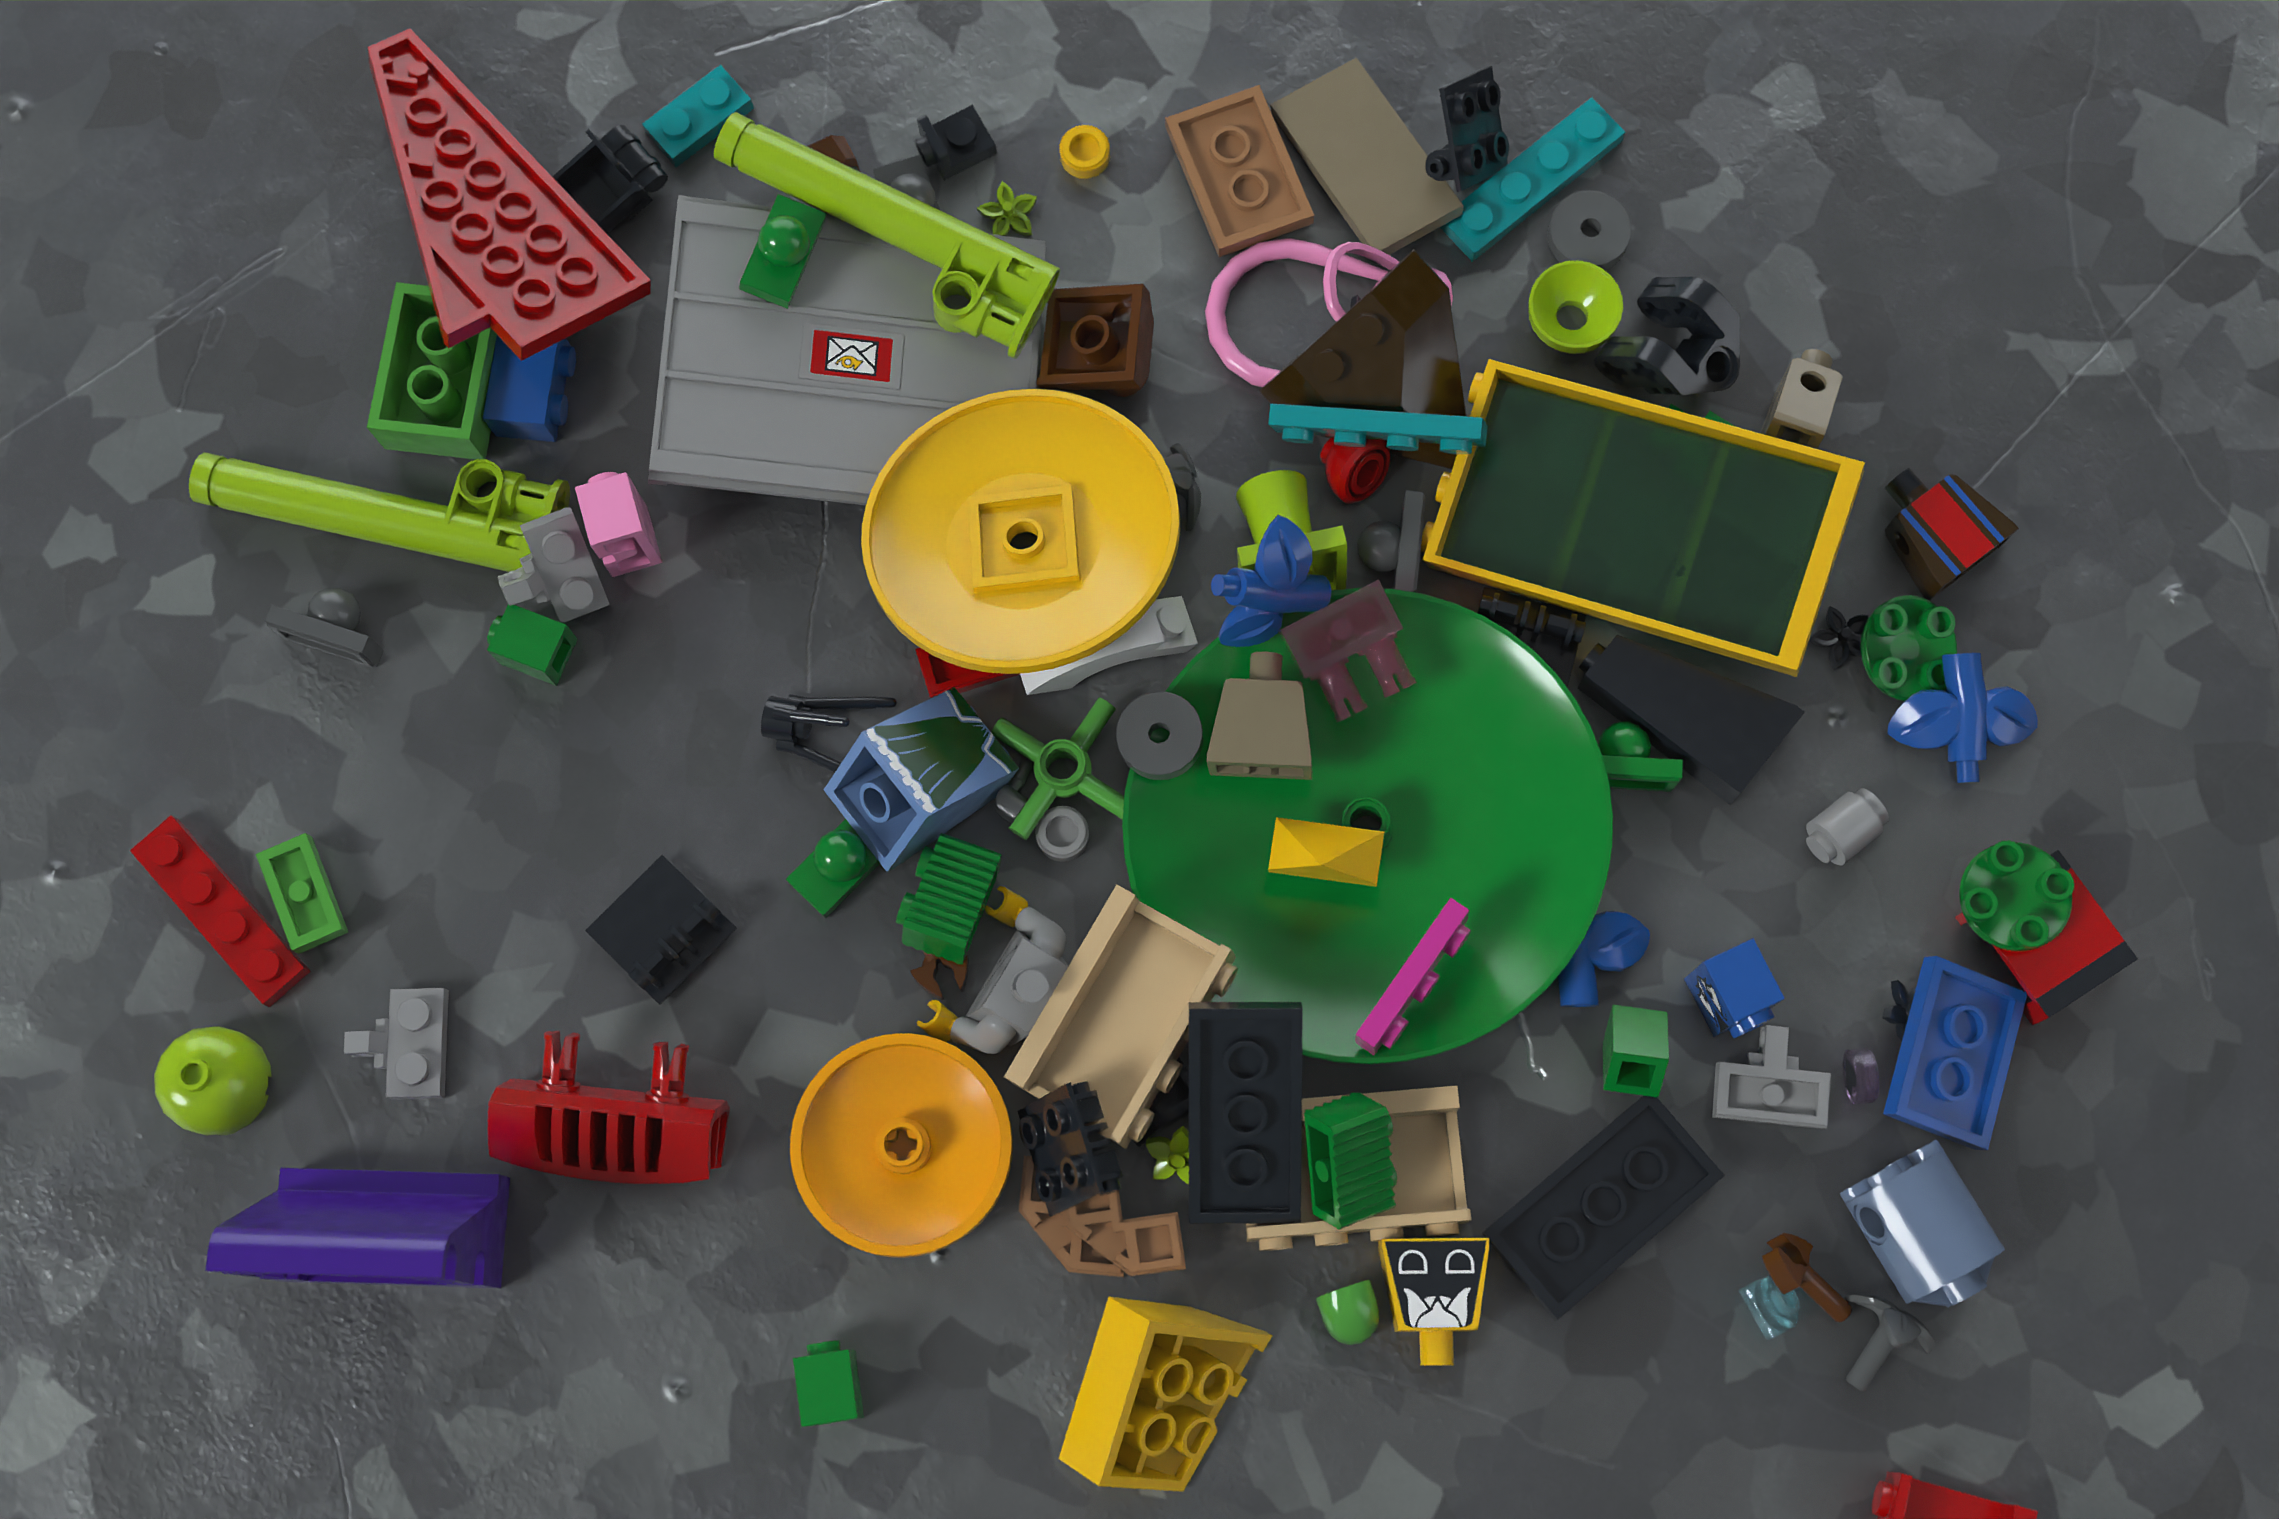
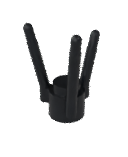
(793, 718)

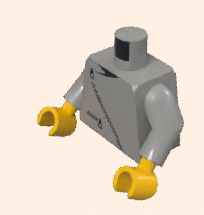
(1016, 986)

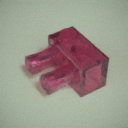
(1355, 624)

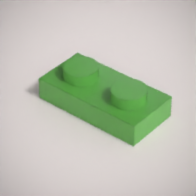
(302, 893)

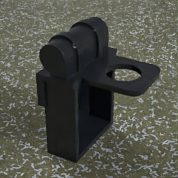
(612, 177)

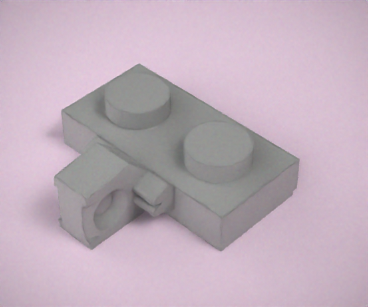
(556, 568)
(408, 1043)
(1771, 1087)

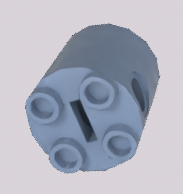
(1925, 1228)

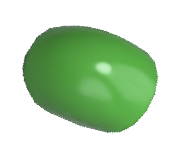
(1350, 1312)

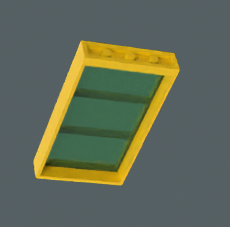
(1644, 516)

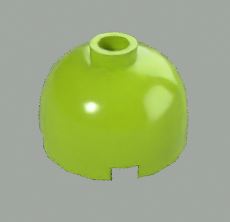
(212, 1081)

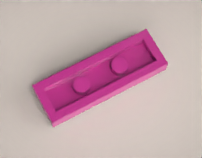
(1415, 978)

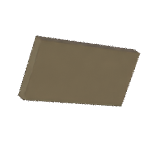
(1365, 158)

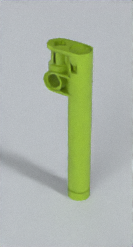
(1000, 281)
(468, 530)

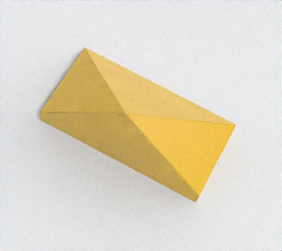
(1326, 851)

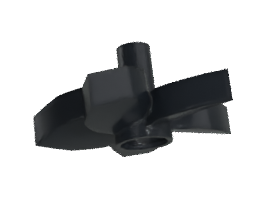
(1842, 636)
(1899, 1013)

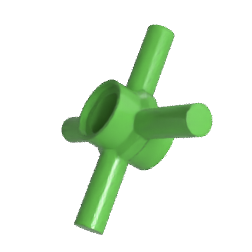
(1045, 755)

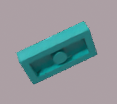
(697, 115)

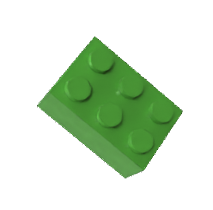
(424, 391)

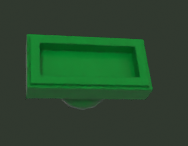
(782, 251)
(1627, 760)
(833, 869)

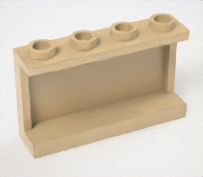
(1123, 1013)
(1427, 1170)

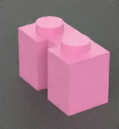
(618, 523)

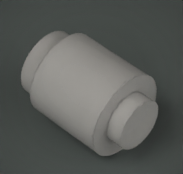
(1846, 826)

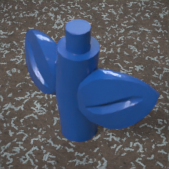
(1274, 587)
(1964, 716)
(1611, 944)

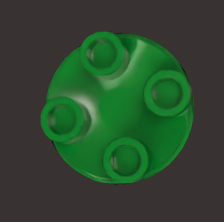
(1906, 645)
(2016, 896)

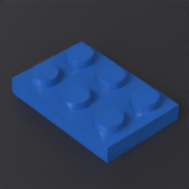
(1955, 1053)

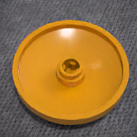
(901, 1145)

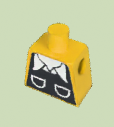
(1434, 1290)

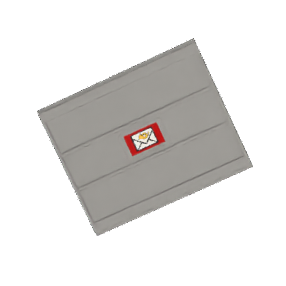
(816, 390)

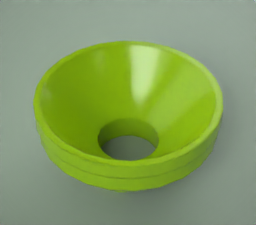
(1581, 286)

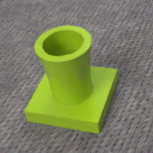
(1287, 495)

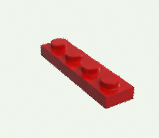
(220, 911)

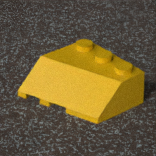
(1155, 1393)

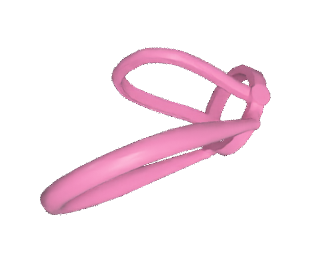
(1278, 250)

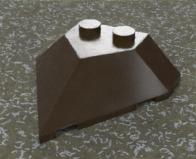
(1385, 355)

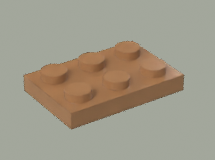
(1239, 171)

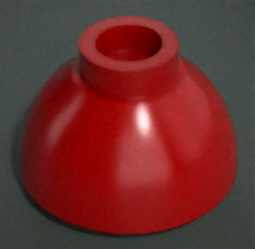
(1355, 471)

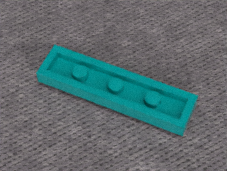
(1533, 178)
(1400, 429)

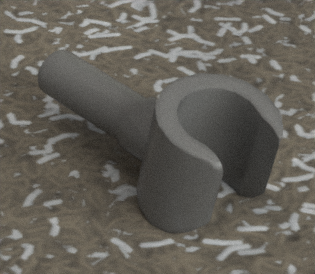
(1009, 800)

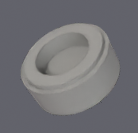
(1062, 834)

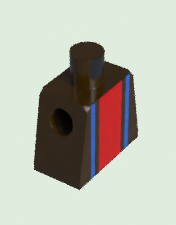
(1943, 530)

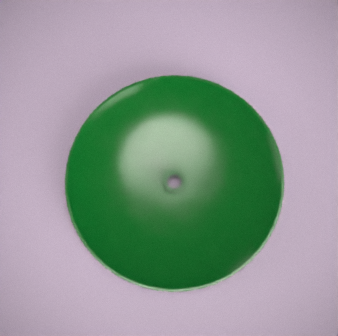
(1481, 800)

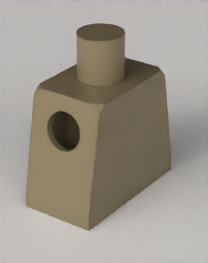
(1804, 400)
(1261, 725)

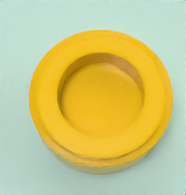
(1084, 151)

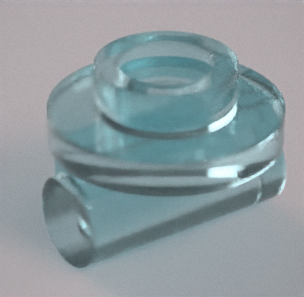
(1771, 1308)

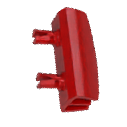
(607, 1131)

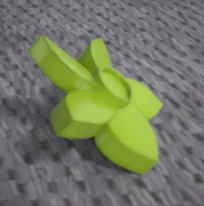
(1009, 211)
(1170, 1155)

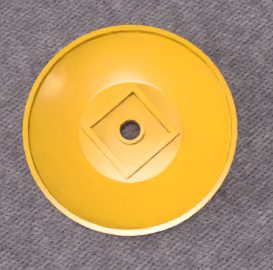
(1008, 467)

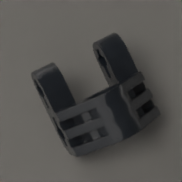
(1699, 364)

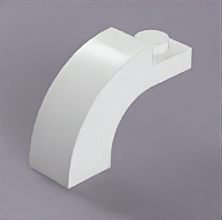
(1160, 632)

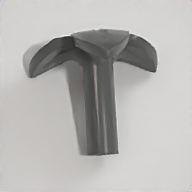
(1183, 476)
(1895, 1330)

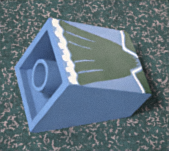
(919, 776)

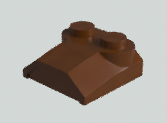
(1098, 339)

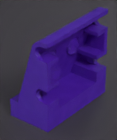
(370, 1229)

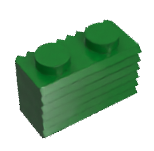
(949, 897)
(1350, 1159)

